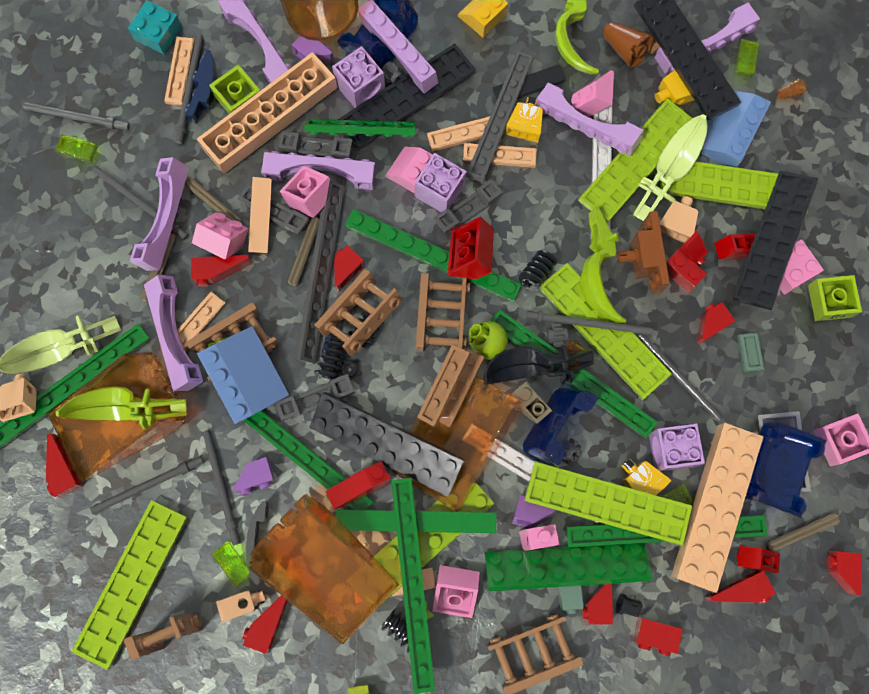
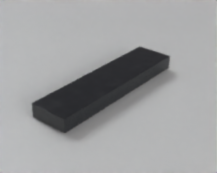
(537, 81)

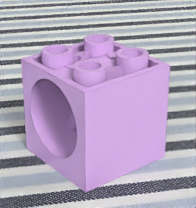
(358, 77)
(440, 183)
(676, 447)

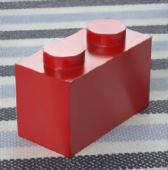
(684, 271)
(658, 636)

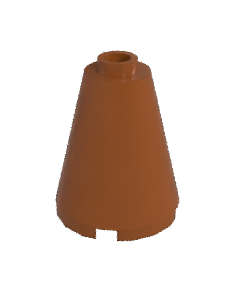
(628, 42)

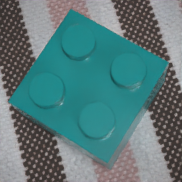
(155, 27)

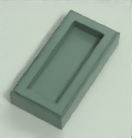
(750, 352)

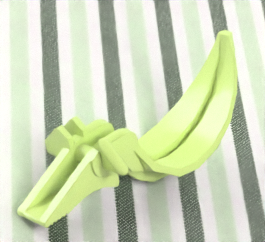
(674, 162)
(53, 346)

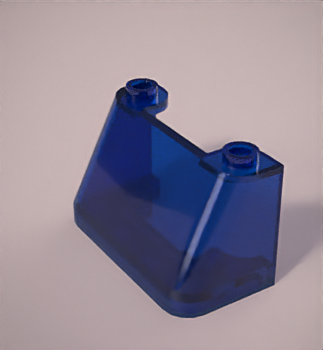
(401, 15)
(541, 441)
(783, 467)

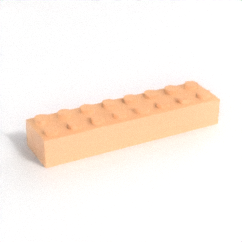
(267, 113)
(717, 507)

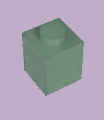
(570, 599)

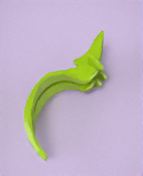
(575, 12)
(604, 247)
(120, 405)

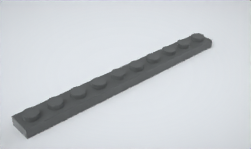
(320, 274)

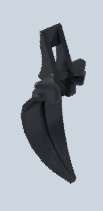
(531, 362)

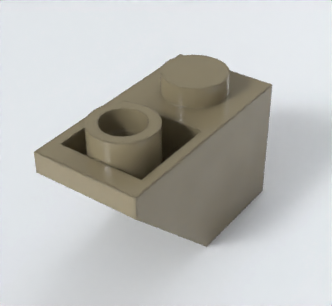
(531, 403)

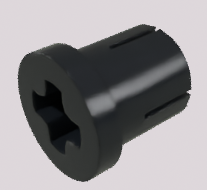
(628, 606)

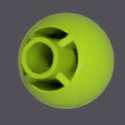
(488, 339)

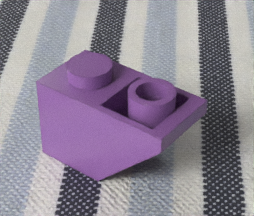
(303, 47)
(255, 475)
(530, 514)

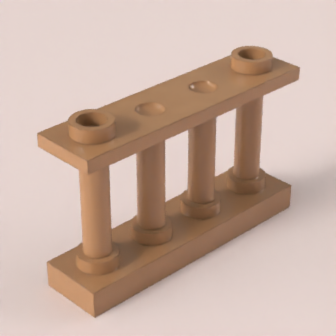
(347, 301)
(426, 303)
(232, 324)
(451, 386)
(152, 641)
(550, 669)

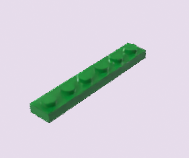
(355, 127)

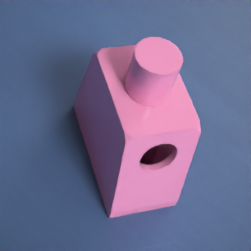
(539, 537)

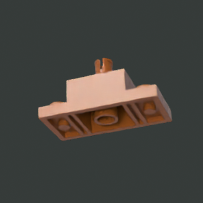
(648, 254)

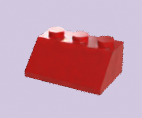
(471, 250)

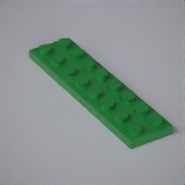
(566, 567)

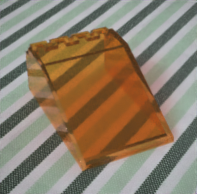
(473, 436)
(102, 444)
(322, 569)

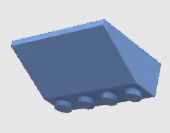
(733, 131)
(243, 374)

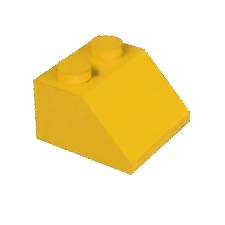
(484, 15)

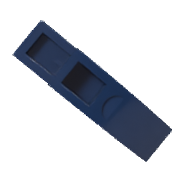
(202, 95)

